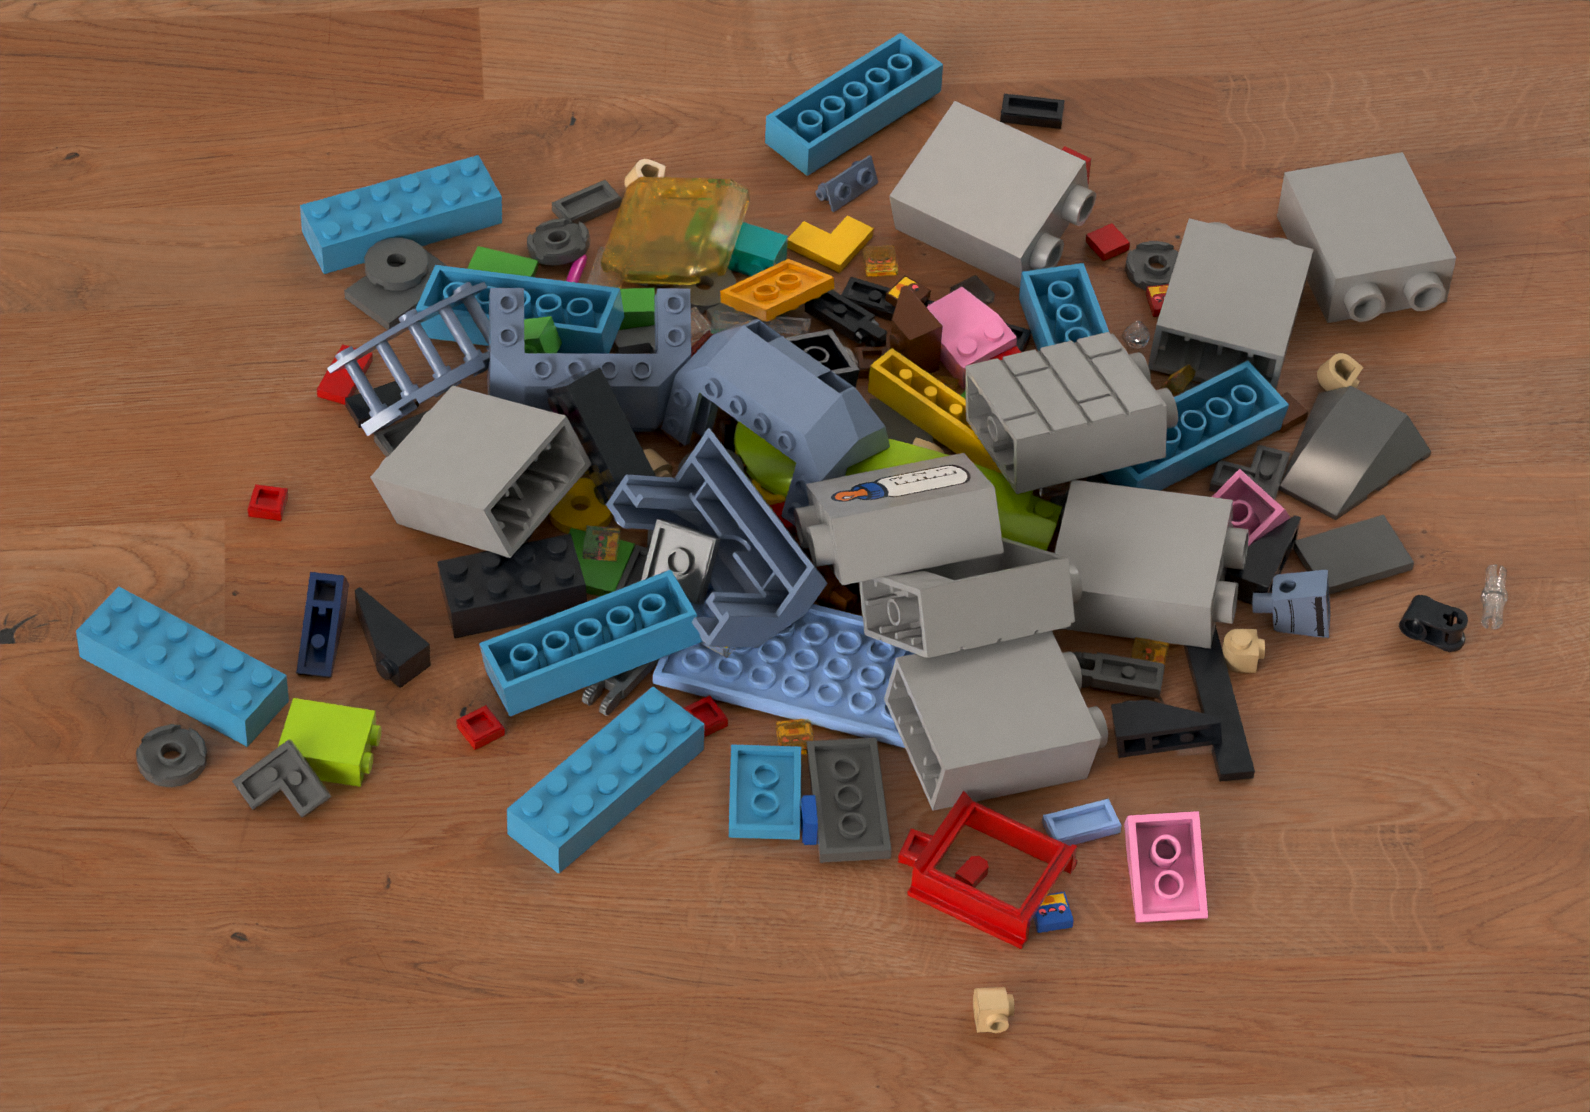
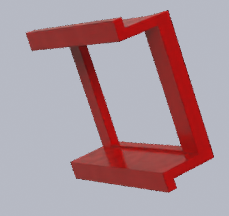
(971, 904)

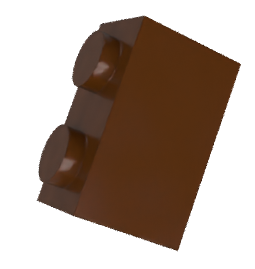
(916, 332)

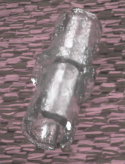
(1494, 597)

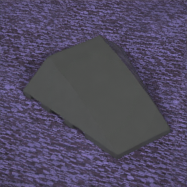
(1349, 451)

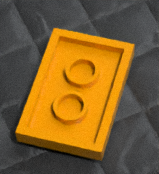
(777, 290)

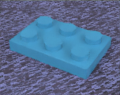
(765, 792)

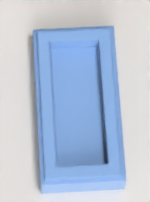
(1082, 823)

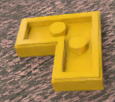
(831, 249)

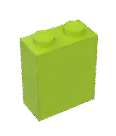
(333, 739)

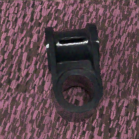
(1432, 622)

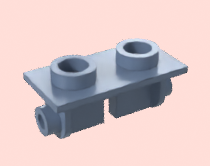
(848, 184)

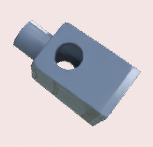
(1298, 603)

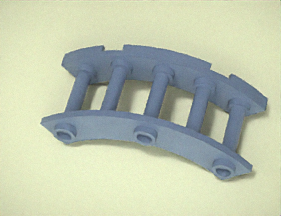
(444, 376)

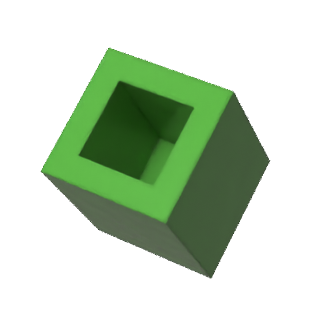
(637, 307)
(541, 335)

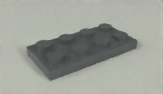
(849, 800)

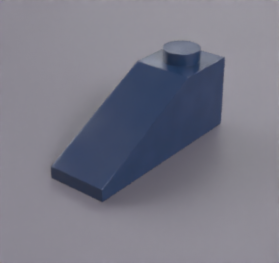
(322, 624)

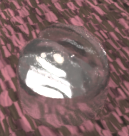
(1136, 335)

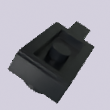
(847, 319)

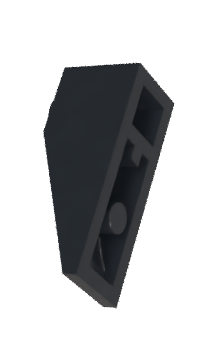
(1265, 560)
(393, 645)
(1156, 727)

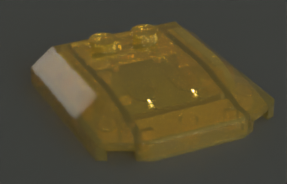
(675, 229)

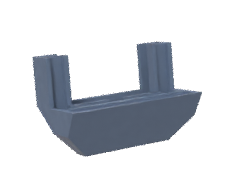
(637, 380)
(779, 397)
(759, 570)

